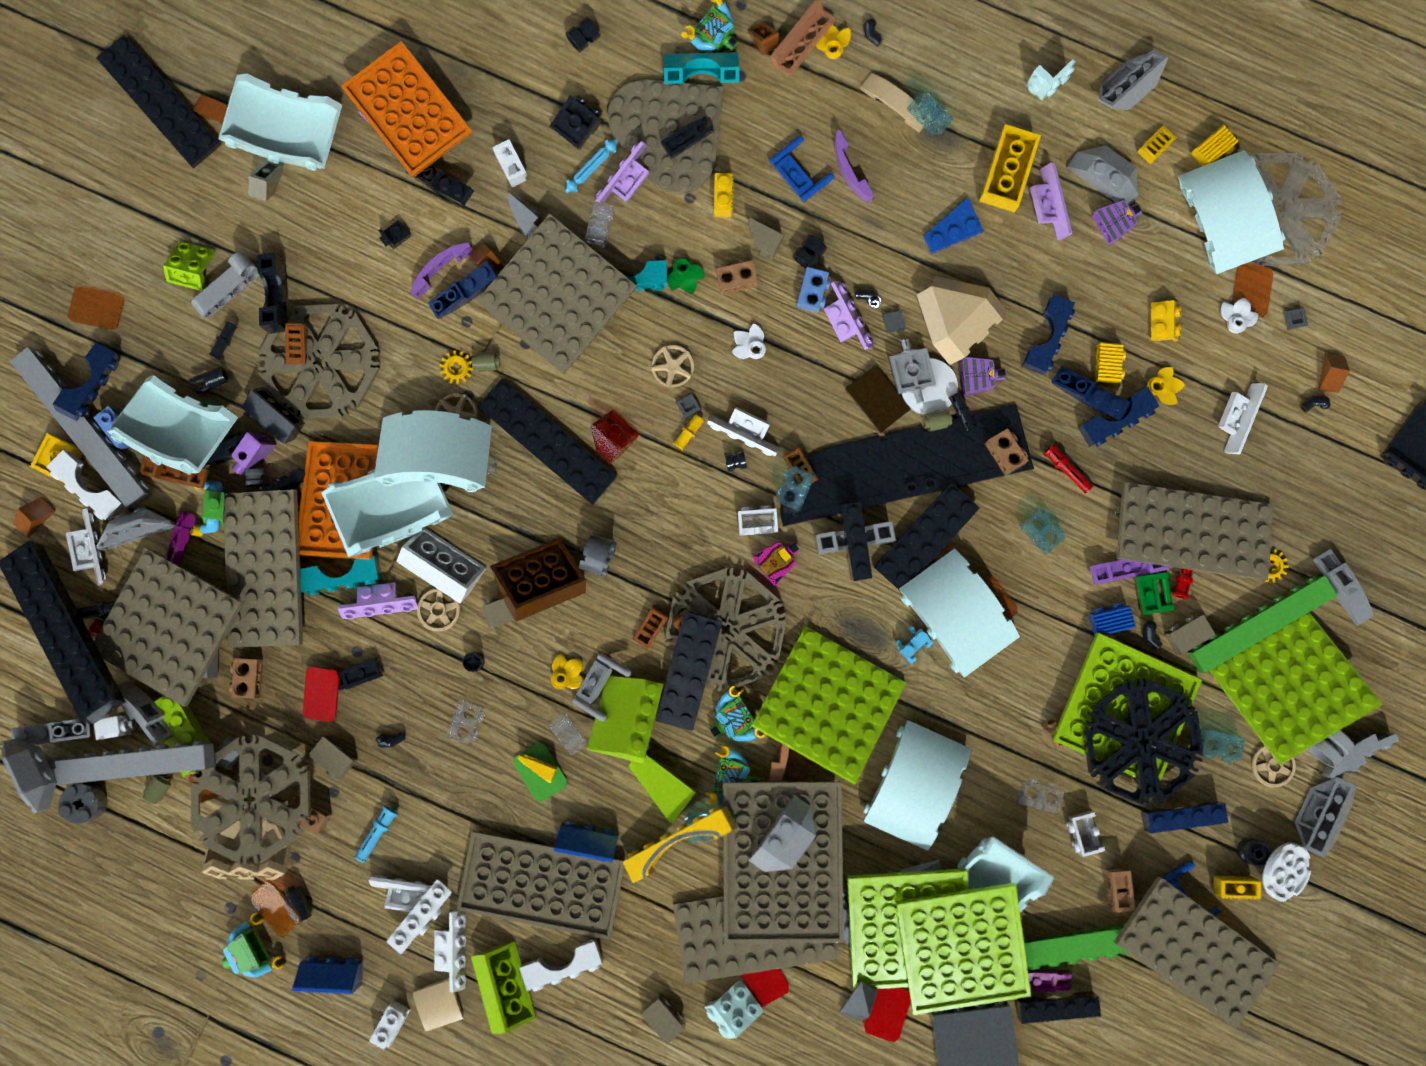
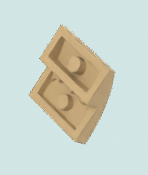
(437, 1005)

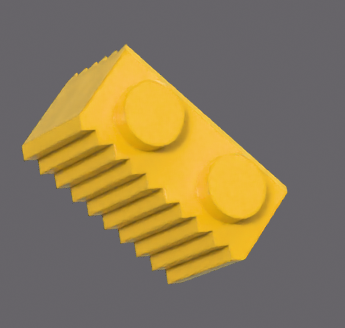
(1215, 146)
(723, 195)
(1109, 363)
(1237, 887)

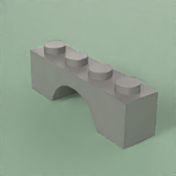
(836, 540)

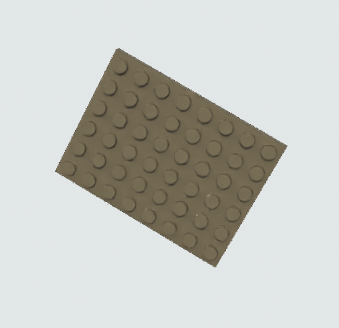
(788, 903)

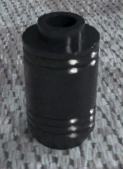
(298, 901)

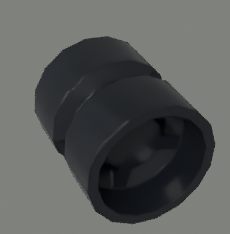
(582, 34)
(810, 246)
(1253, 852)

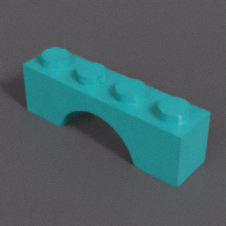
(682, 66)
(652, 276)
(363, 571)

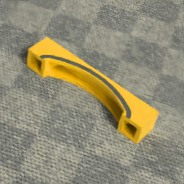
(643, 863)

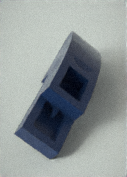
(464, 291)
(1090, 394)

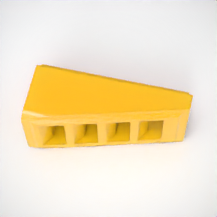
(1147, 154)
(543, 769)

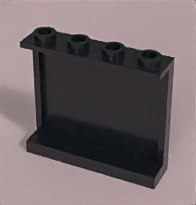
(1408, 447)

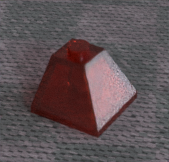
(612, 436)

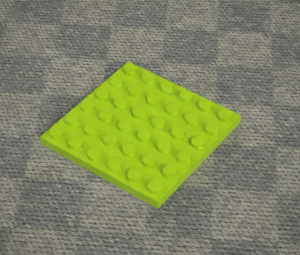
(1104, 669)
(1295, 688)
(829, 705)
(874, 921)
(963, 948)

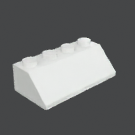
(441, 564)

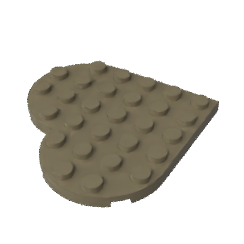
(656, 110)

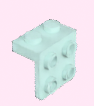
(1044, 85)
(734, 1010)

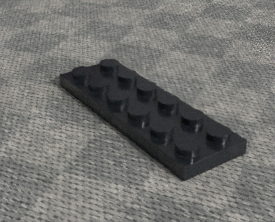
(927, 536)
(689, 670)

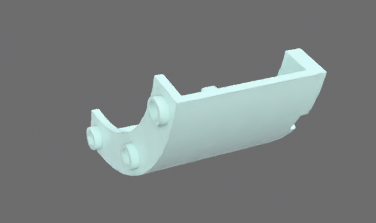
(279, 123)
(1233, 211)
(171, 427)
(433, 449)
(381, 514)
(959, 612)
(918, 785)
(997, 864)

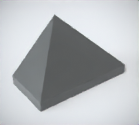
(860, 1001)

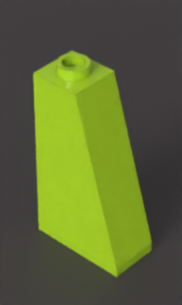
(663, 786)

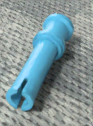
(380, 826)

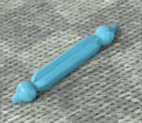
(600, 156)

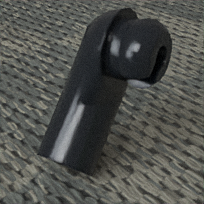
(870, 33)
(1316, 400)
(1149, 632)

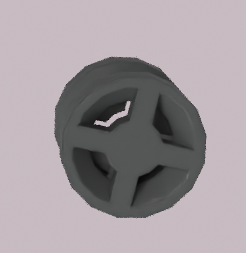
(254, 477)

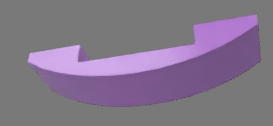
(859, 188)
(420, 284)
(1121, 570)

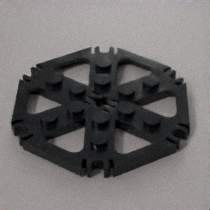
(1154, 748)

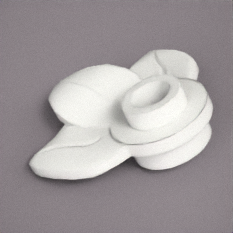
(1238, 312)
(747, 341)

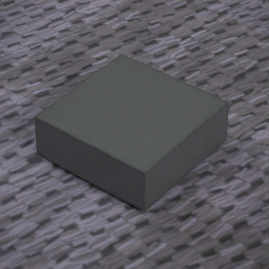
(1295, 318)
(894, 322)
(688, 405)

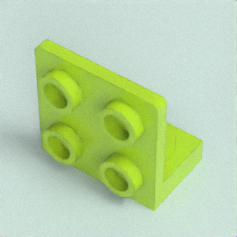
(187, 265)

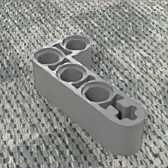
(226, 286)

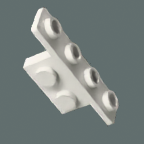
(1240, 416)
(746, 428)
(83, 549)
(400, 894)
(419, 917)
(450, 950)

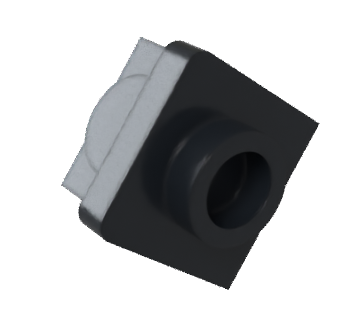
(394, 235)

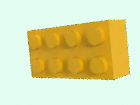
(1010, 168)

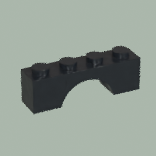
(273, 275)
(856, 541)
(1075, 1006)

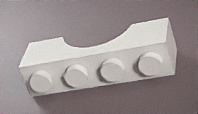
(68, 470)
(538, 973)

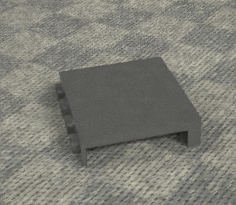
(975, 1036)

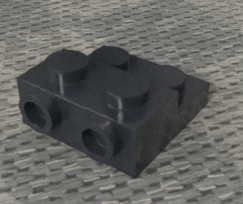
(576, 121)

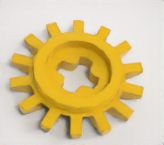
(450, 362)
(1279, 566)

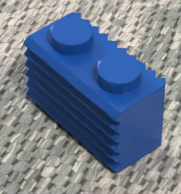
(1112, 620)

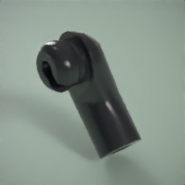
(870, 296)
(383, 742)

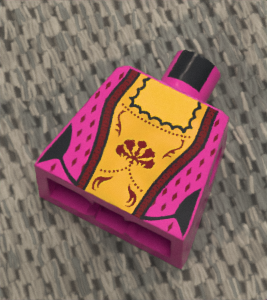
(776, 561)

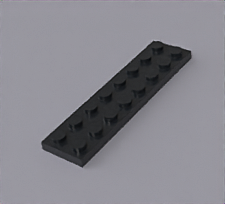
(158, 101)
(547, 441)

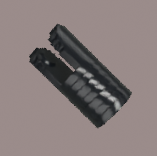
(211, 378)

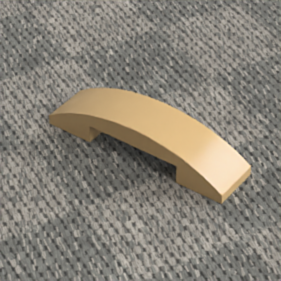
(891, 96)

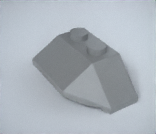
(1132, 81)
(1107, 173)
(132, 528)
(29, 773)
(1324, 814)
(786, 838)

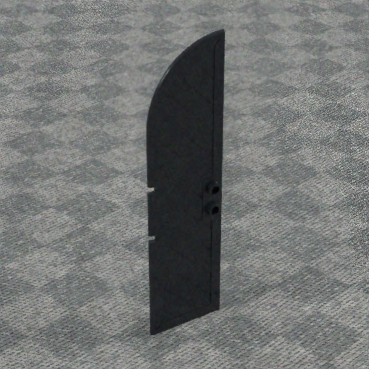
(906, 465)

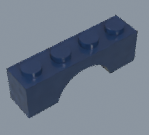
(1057, 314)
(75, 401)
(1098, 429)
(1183, 818)

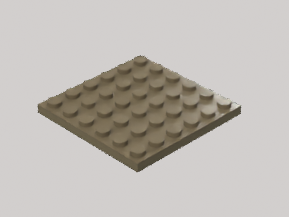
(556, 294)
(166, 627)

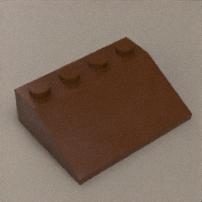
(538, 579)

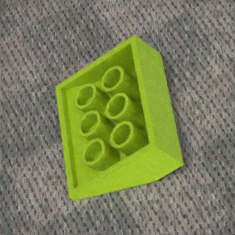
(630, 713)

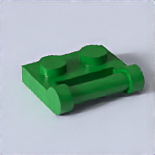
(1149, 594)

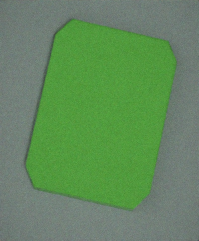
(537, 785)

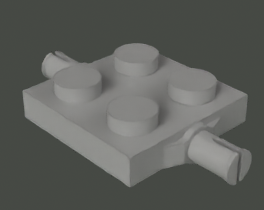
(912, 371)

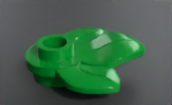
(685, 279)

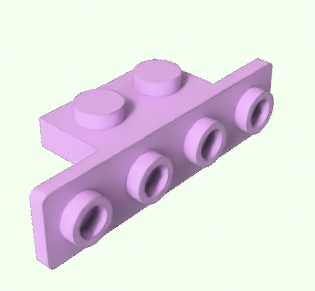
(627, 178)
(1050, 202)
(846, 319)
(377, 600)

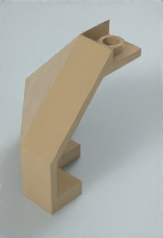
(958, 315)
(221, 866)

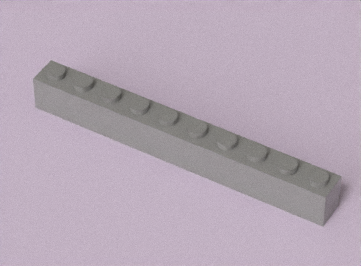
(84, 432)
(132, 763)

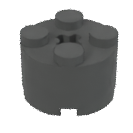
(598, 554)
(72, 800)

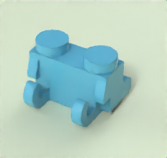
(914, 644)

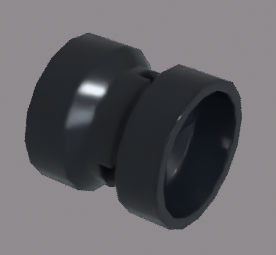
(735, 460)
(471, 660)

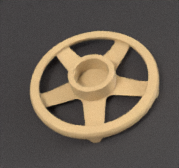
(672, 365)
(458, 409)
(438, 610)
(1272, 767)

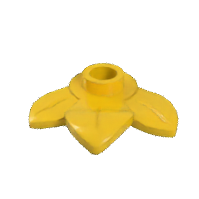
(834, 39)
(1167, 385)
(568, 670)

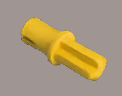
(688, 432)

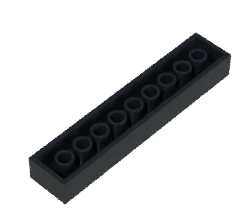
(61, 632)

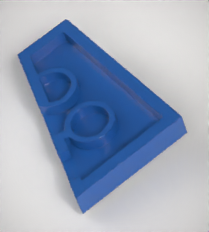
(954, 228)

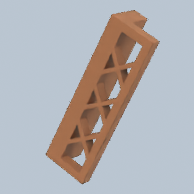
(795, 38)

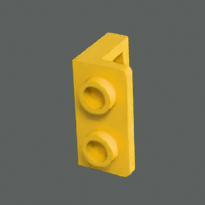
(1165, 321)

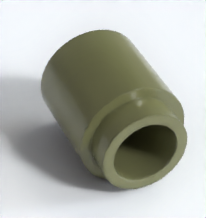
(485, 361)
(937, 420)
(156, 788)

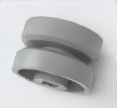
(1331, 749)

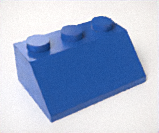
(586, 842)
(328, 975)

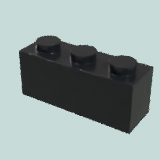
(273, 415)

